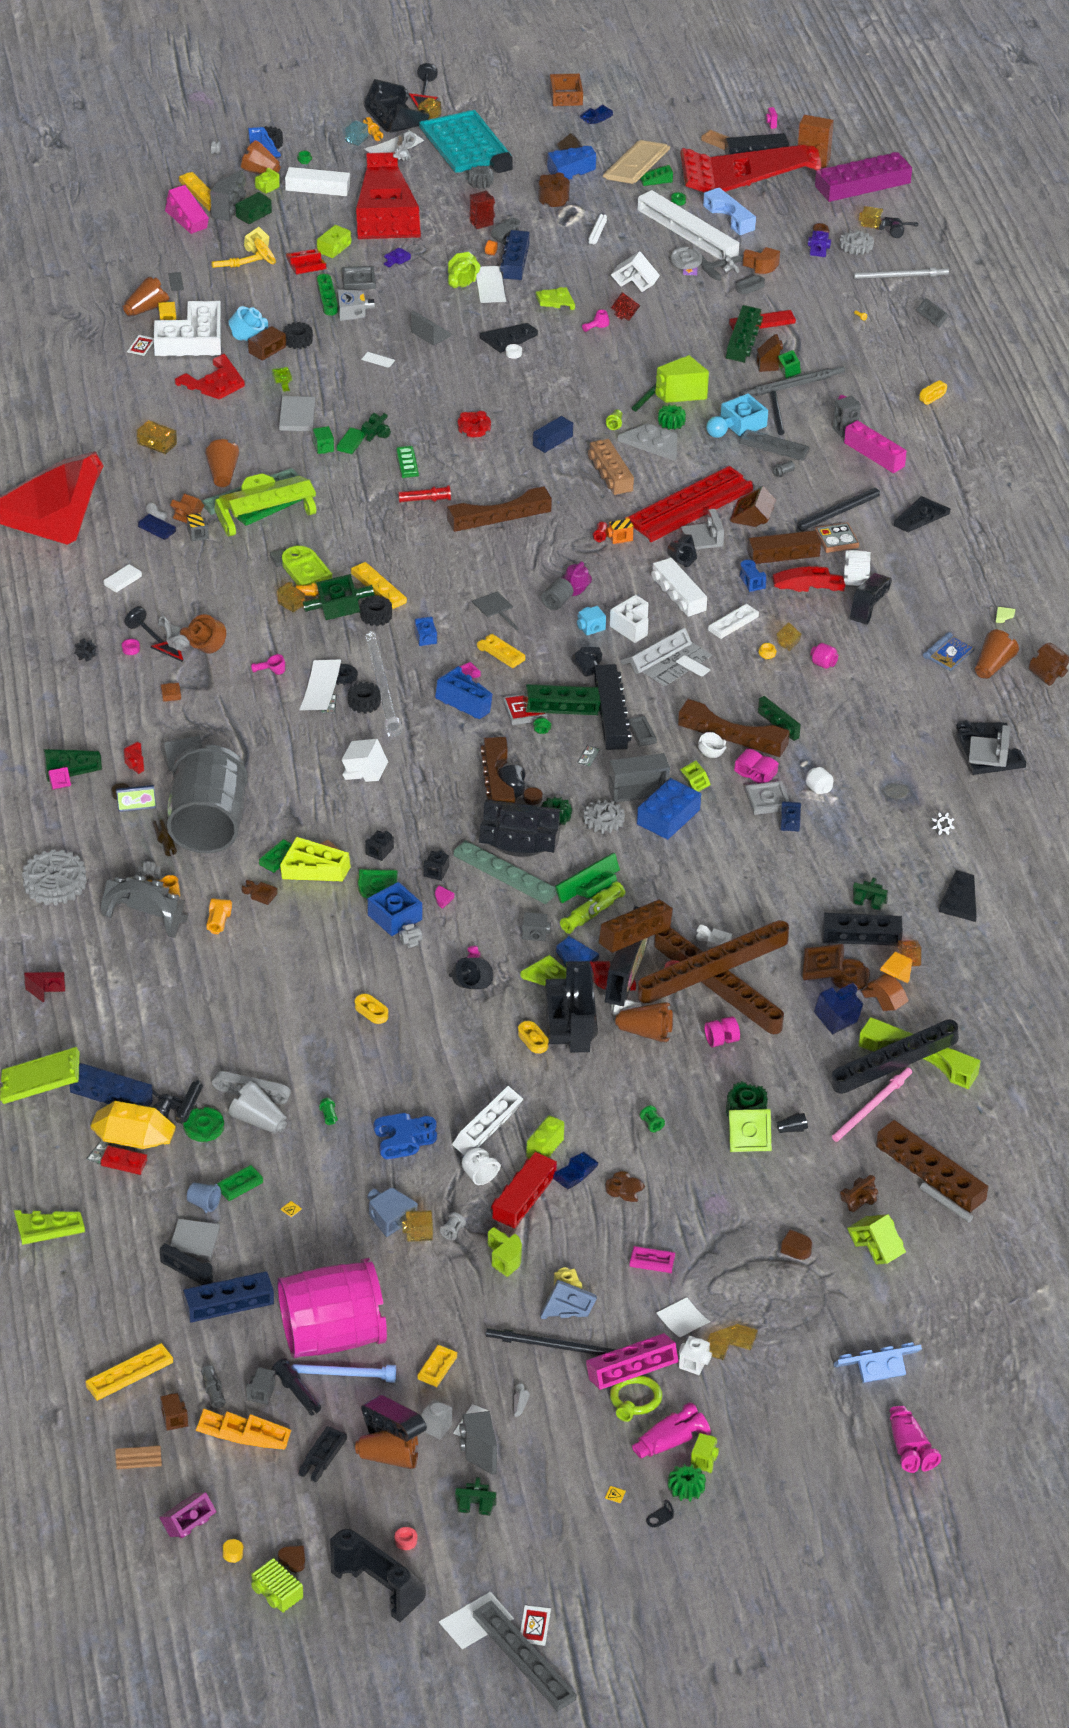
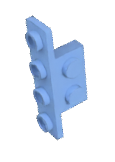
(879, 1365)

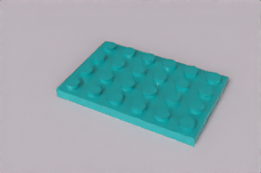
(463, 140)

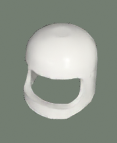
(479, 1166)

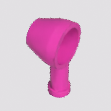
(600, 320)
(275, 663)

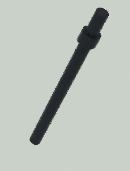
(509, 1336)

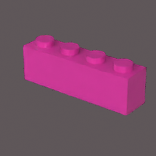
(875, 446)

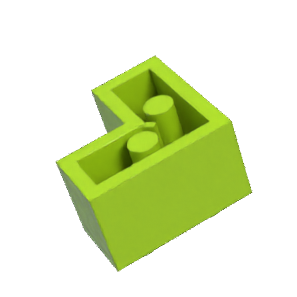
(879, 1236)

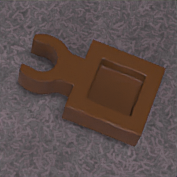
(262, 892)

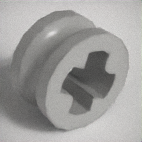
(216, 147)

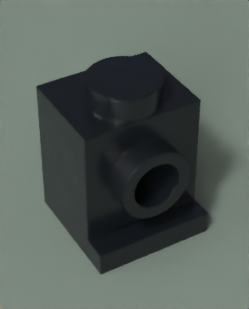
(383, 841)
(436, 860)

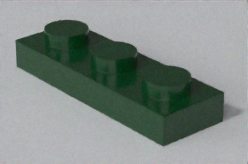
(778, 717)

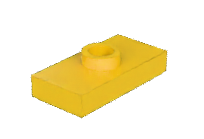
(437, 1365)

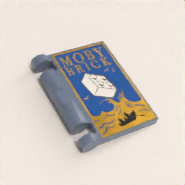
(948, 651)

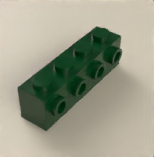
(743, 334)

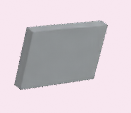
(297, 413)

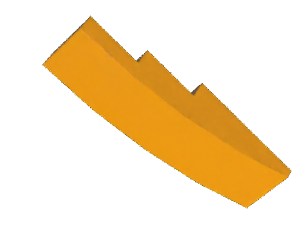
(248, 1431)

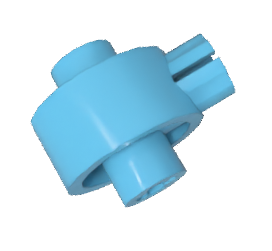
(247, 323)

